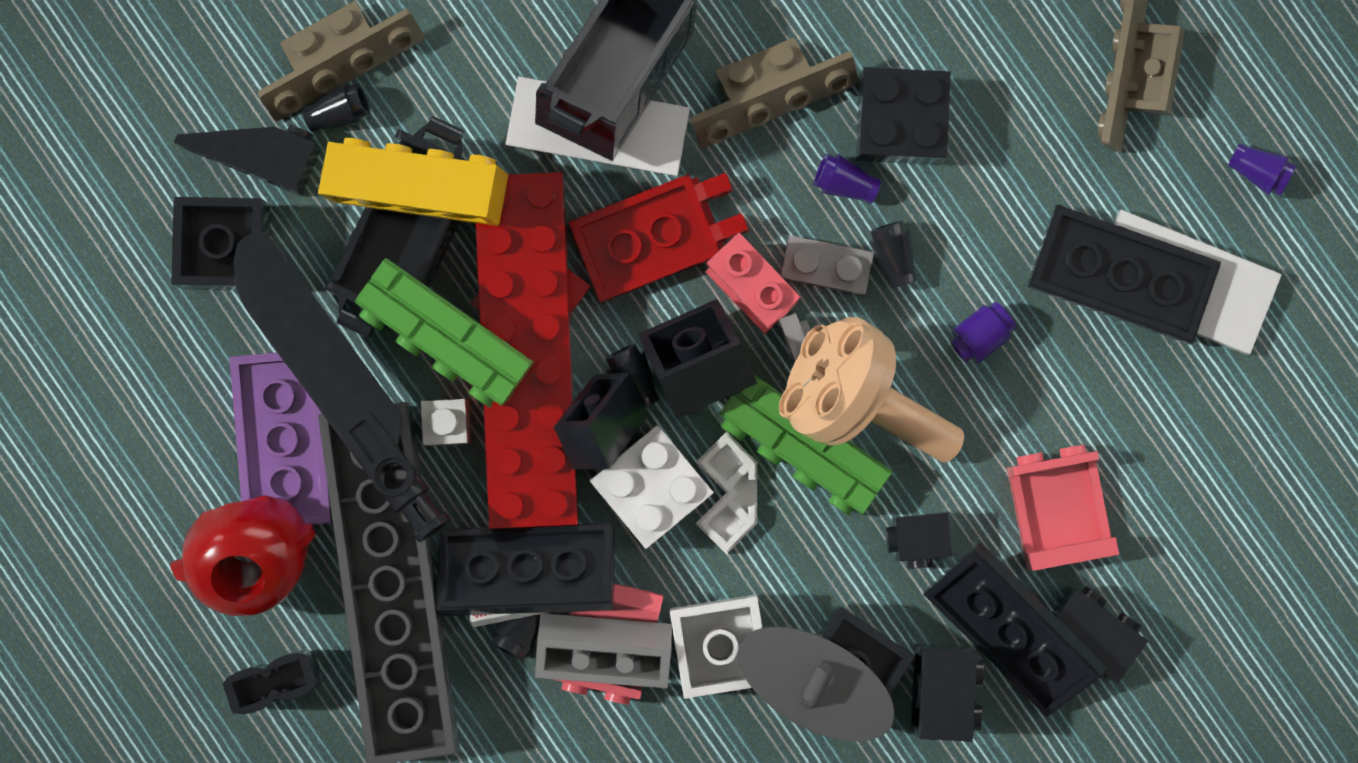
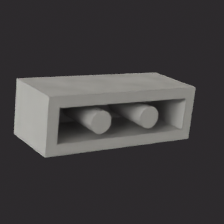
(603, 650)

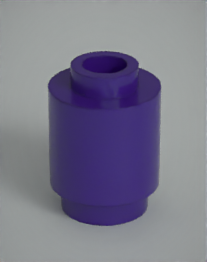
(982, 333)

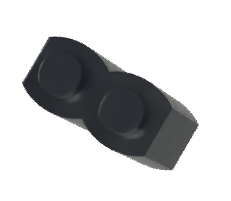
(280, 680)

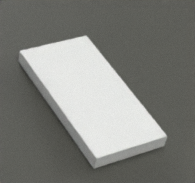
(1239, 292)

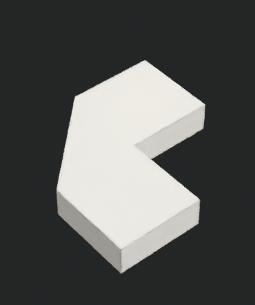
(737, 475)

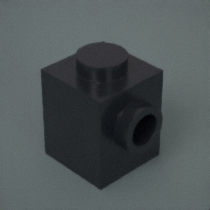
(919, 539)

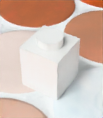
(446, 422)

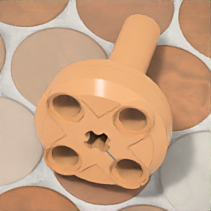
(846, 383)

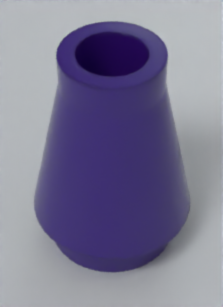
(1262, 168)
(844, 179)

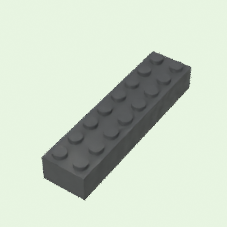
(390, 609)

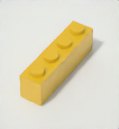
(413, 182)

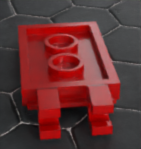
(654, 234)

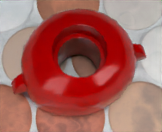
(258, 529)

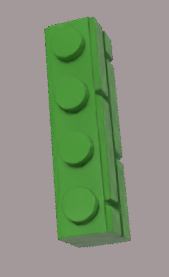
(443, 332)
(840, 469)

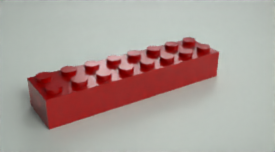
(528, 307)

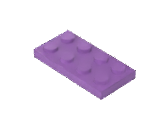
(278, 436)

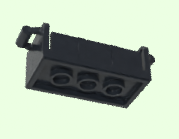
(613, 71)
(406, 239)

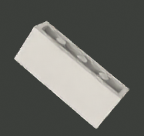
(652, 145)

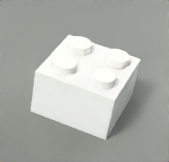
(651, 487)
(709, 642)

